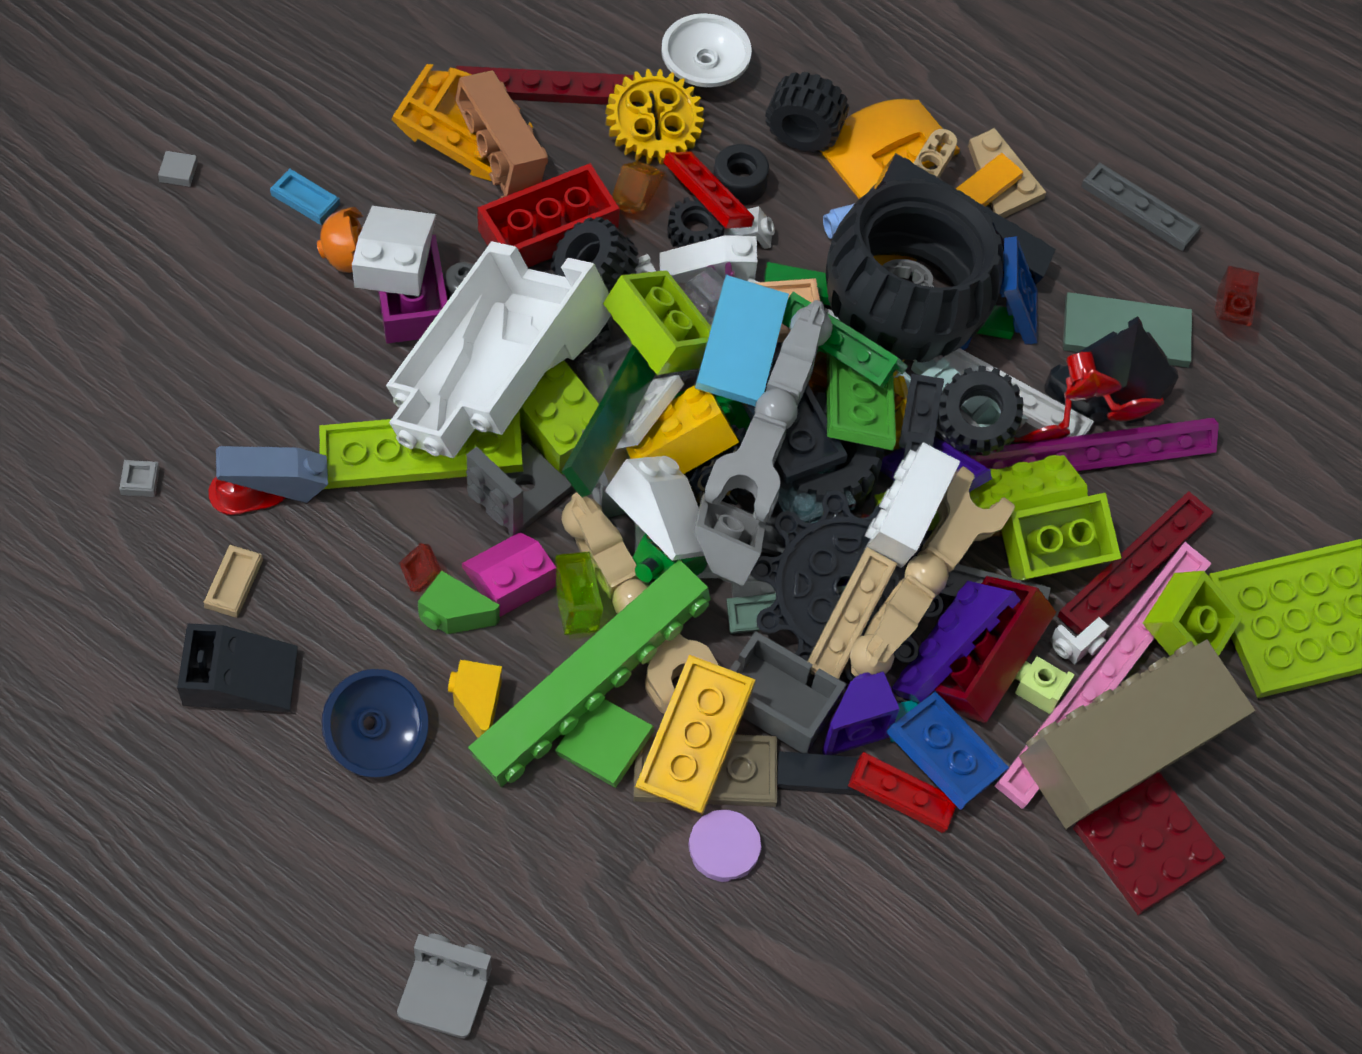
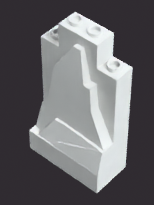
(493, 348)

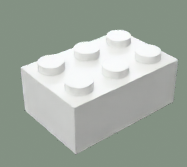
(911, 503)

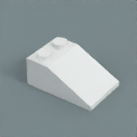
(393, 250)
(659, 503)

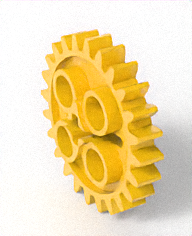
(627, 118)

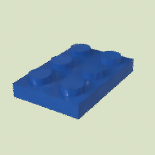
(1019, 291)
(947, 750)

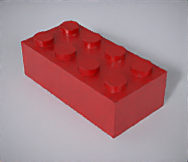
(544, 212)

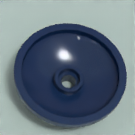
(398, 723)

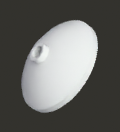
(706, 50)

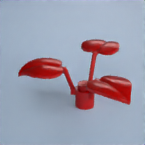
(1087, 383)

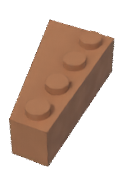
(501, 133)

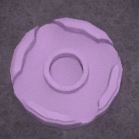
(724, 845)

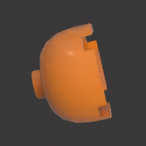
(340, 238)

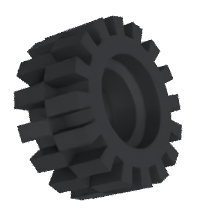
(689, 212)

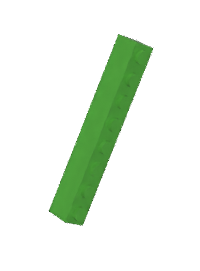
(590, 673)

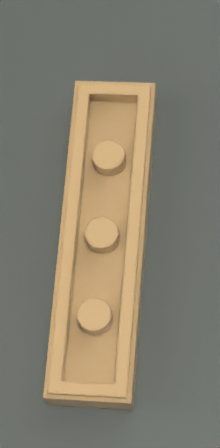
(851, 613)

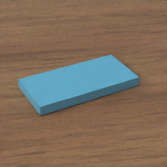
(742, 341)

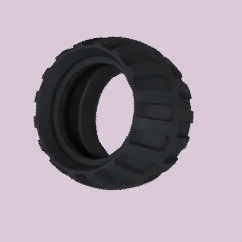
(932, 227)

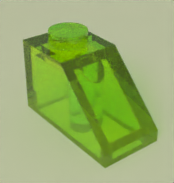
(578, 593)

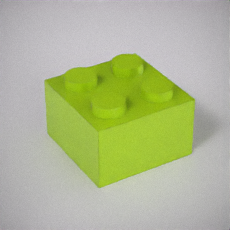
(1192, 611)

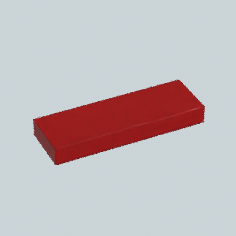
(902, 792)

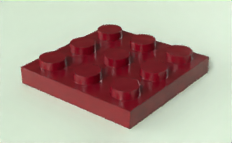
(1148, 843)

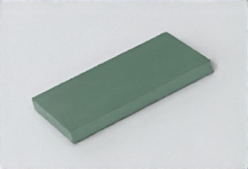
(1093, 317)

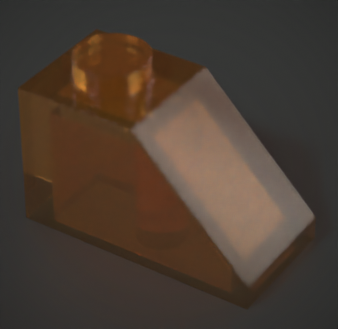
(636, 186)

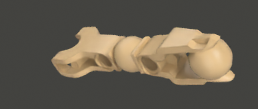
(927, 573)
(617, 576)

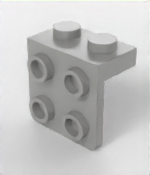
(445, 985)

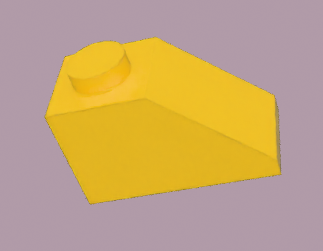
(476, 693)

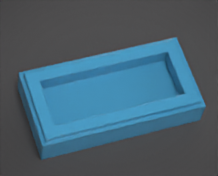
(305, 196)

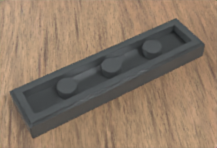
(1141, 206)

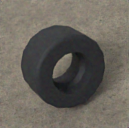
(747, 160)

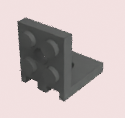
(505, 499)

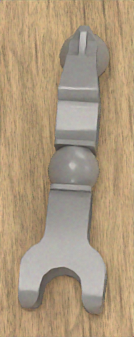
(774, 413)

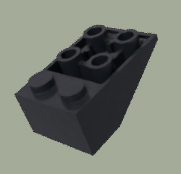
(235, 669)

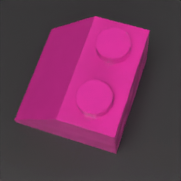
(512, 572)

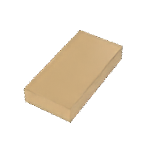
(233, 581)

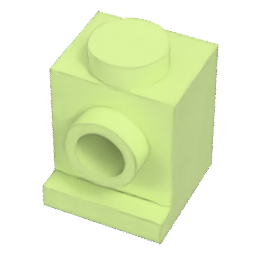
(1042, 684)

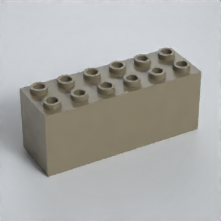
(1134, 731)

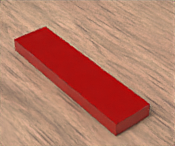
(708, 190)

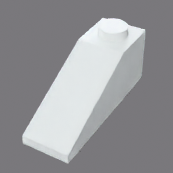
(693, 259)

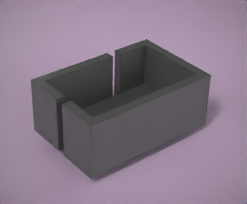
(781, 698)

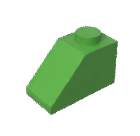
(456, 607)

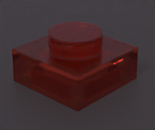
(420, 567)

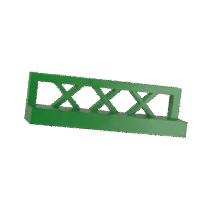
(852, 347)

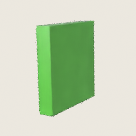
(605, 742)

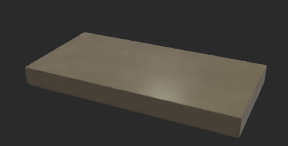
(744, 779)

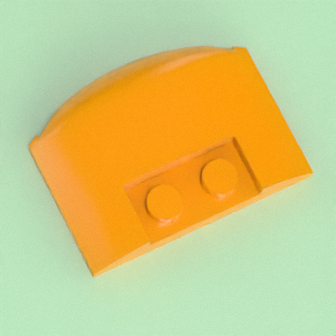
(434, 117)
(873, 138)

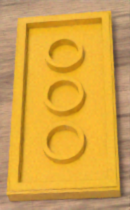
(695, 734)

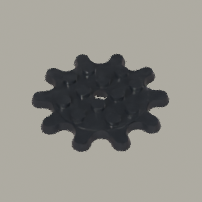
(809, 571)

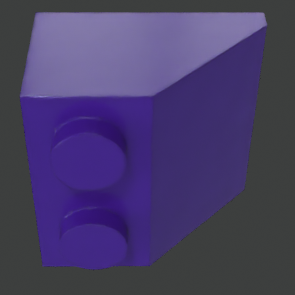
(862, 714)

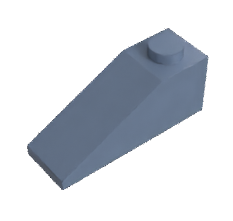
(274, 470)

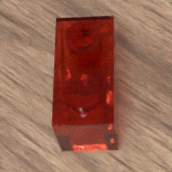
(1237, 296)

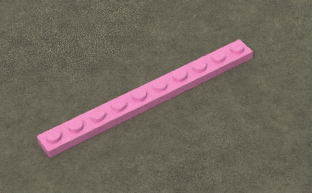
(1106, 668)

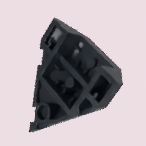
(1127, 357)

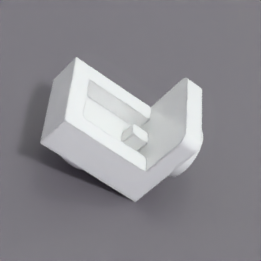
(762, 228)
(1073, 648)

